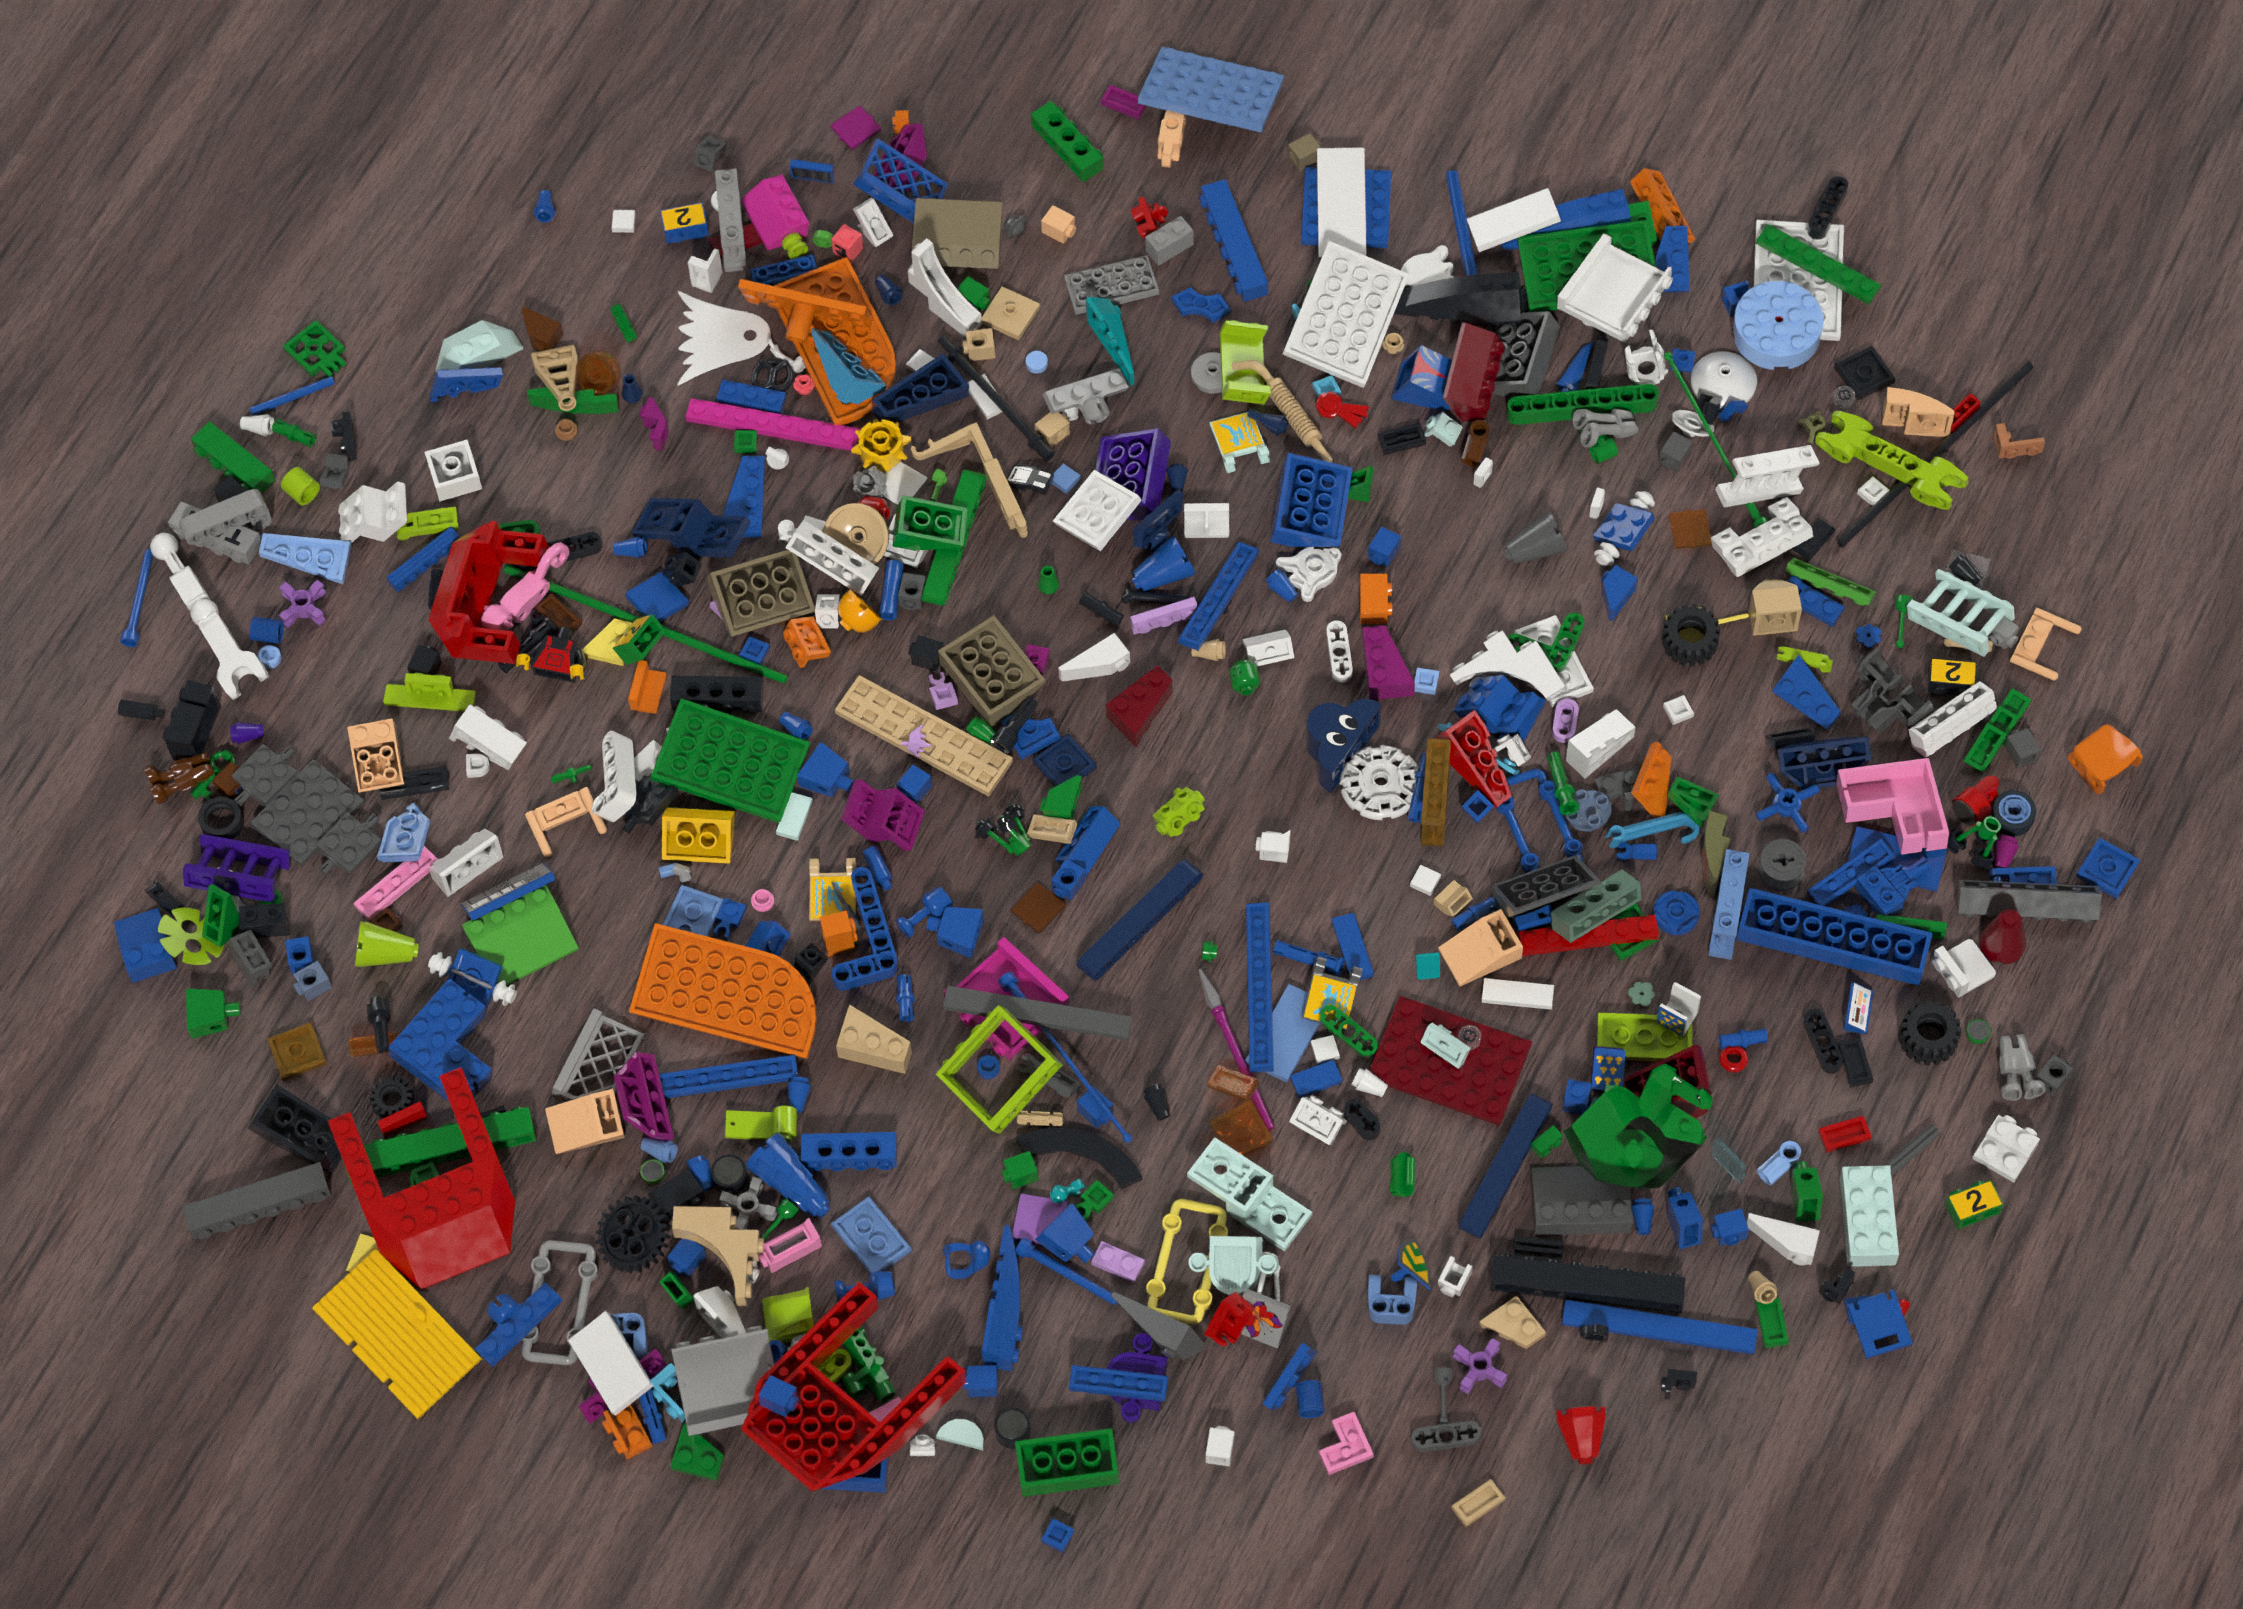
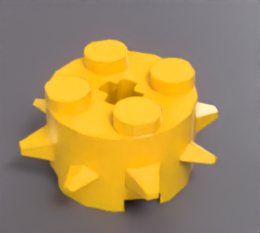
(881, 445)

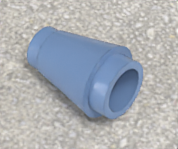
(660, 1149)

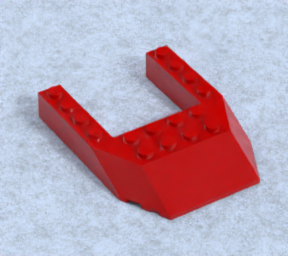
(444, 1221)
(828, 1431)

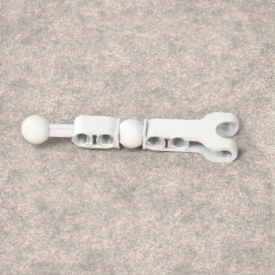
(205, 614)

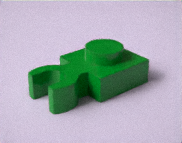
(1094, 1199)

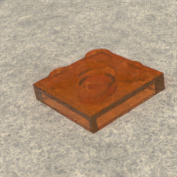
(1242, 1129)

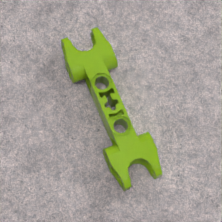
(1925, 477)

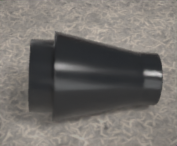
(1965, 570)
(1157, 1101)

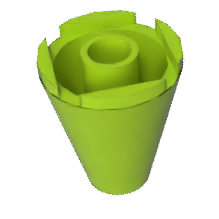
(383, 946)

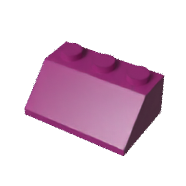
(774, 211)

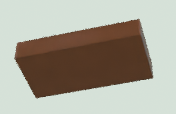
(558, 613)

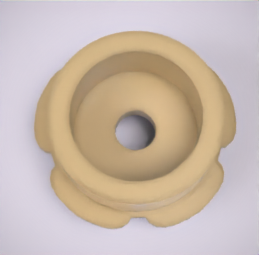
(1396, 339)

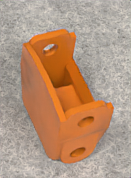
(2103, 756)

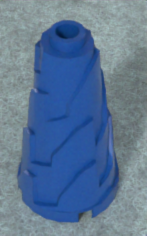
(781, 1168)

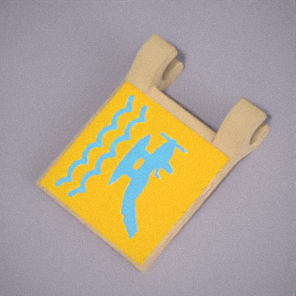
(822, 894)

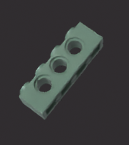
(1596, 906)

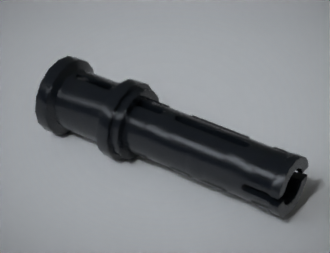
(534, 636)

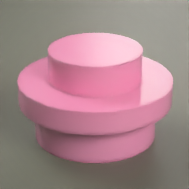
(762, 900)

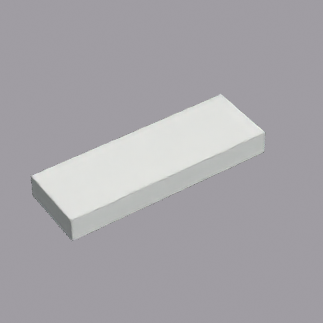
(1517, 993)

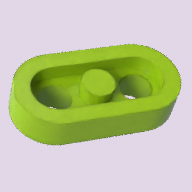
(835, 1372)

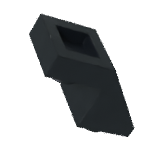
(809, 962)

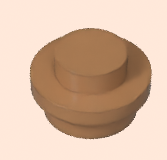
(566, 430)

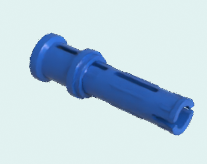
(1333, 964)

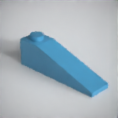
(844, 372)

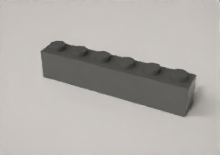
(2029, 900)
(256, 1201)

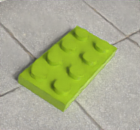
(1640, 1036)

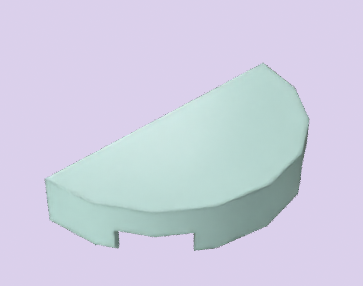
(962, 1432)

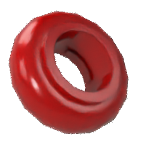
(1733, 1067)

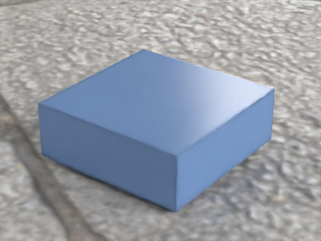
(1065, 478)

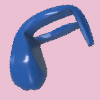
(979, 1255)

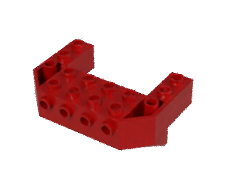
(470, 585)

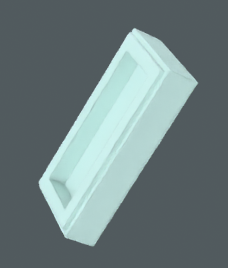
(794, 816)

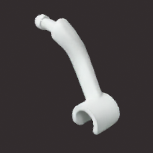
(796, 364)

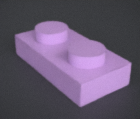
(1118, 1262)

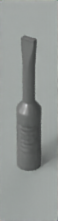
(846, 907)

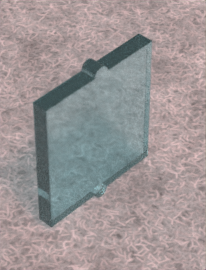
(1729, 1160)

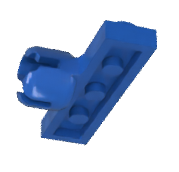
(515, 1321)

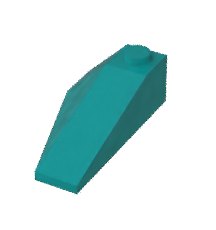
(1107, 325)

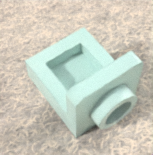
(1443, 428)

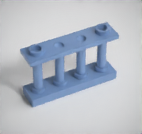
(1728, 904)

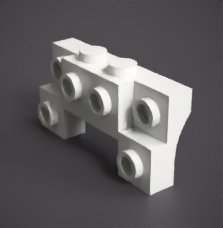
(1764, 542)

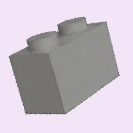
(1169, 240)

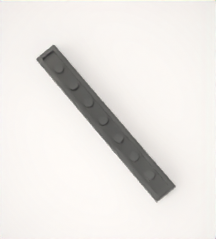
(1039, 1013)

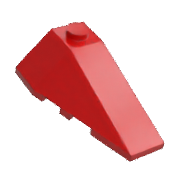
(1475, 759)

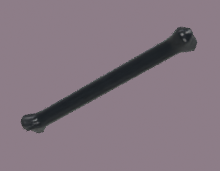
(1131, 595)

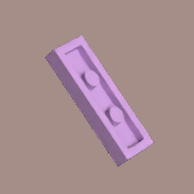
(1163, 616)

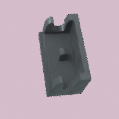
(249, 957)

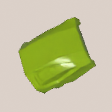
(788, 1315)

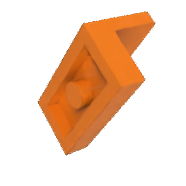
(646, 689)

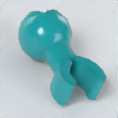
(1060, 1193)

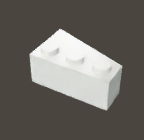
(488, 737)

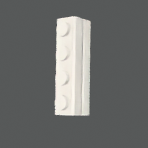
(1952, 719)

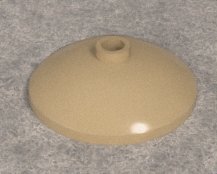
(855, 518)

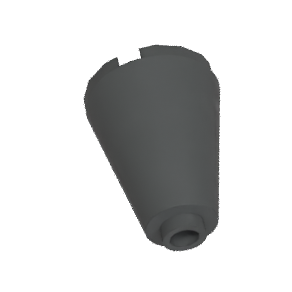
(1536, 541)

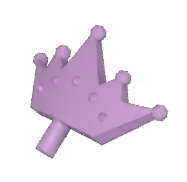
(915, 742)

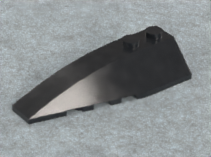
(1470, 298)

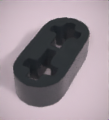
(1358, 1123)

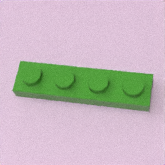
(1823, 579)

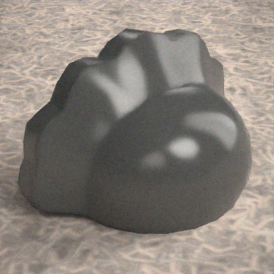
(1014, 225)

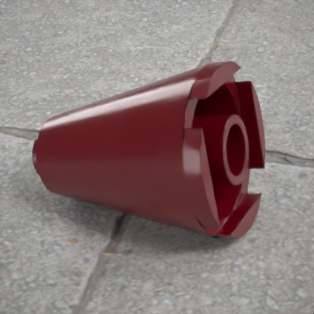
(2004, 938)

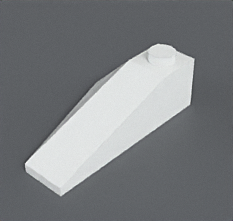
(719, 1311)

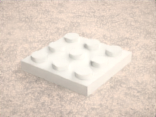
(1097, 510)

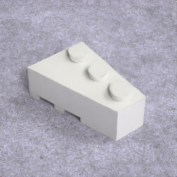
(1599, 742)

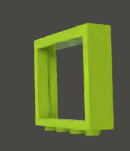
(1023, 1095)

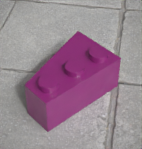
(1384, 666)

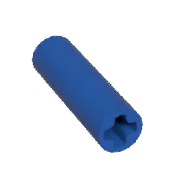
(890, 590)

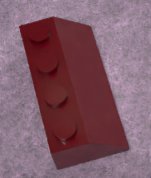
(1473, 372)

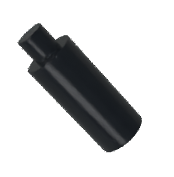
(140, 710)

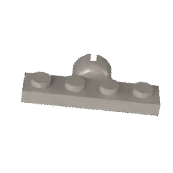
(1087, 395)

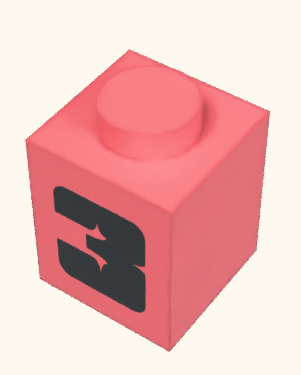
(847, 243)

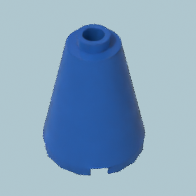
(1163, 567)

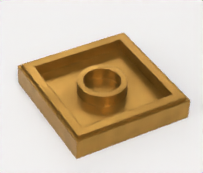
(296, 1051)

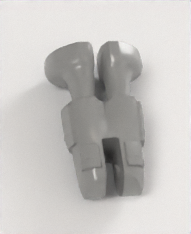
(2021, 1062)

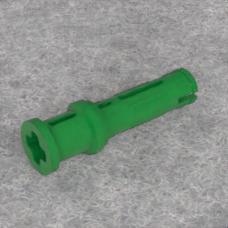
(1564, 791)

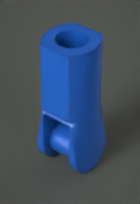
(1531, 919)

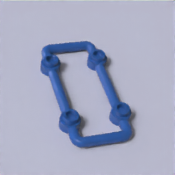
(1546, 792)

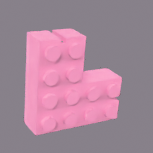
(1897, 791)

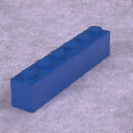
(1234, 241)

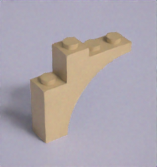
(717, 1231)

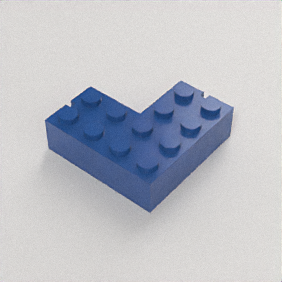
(434, 1037)

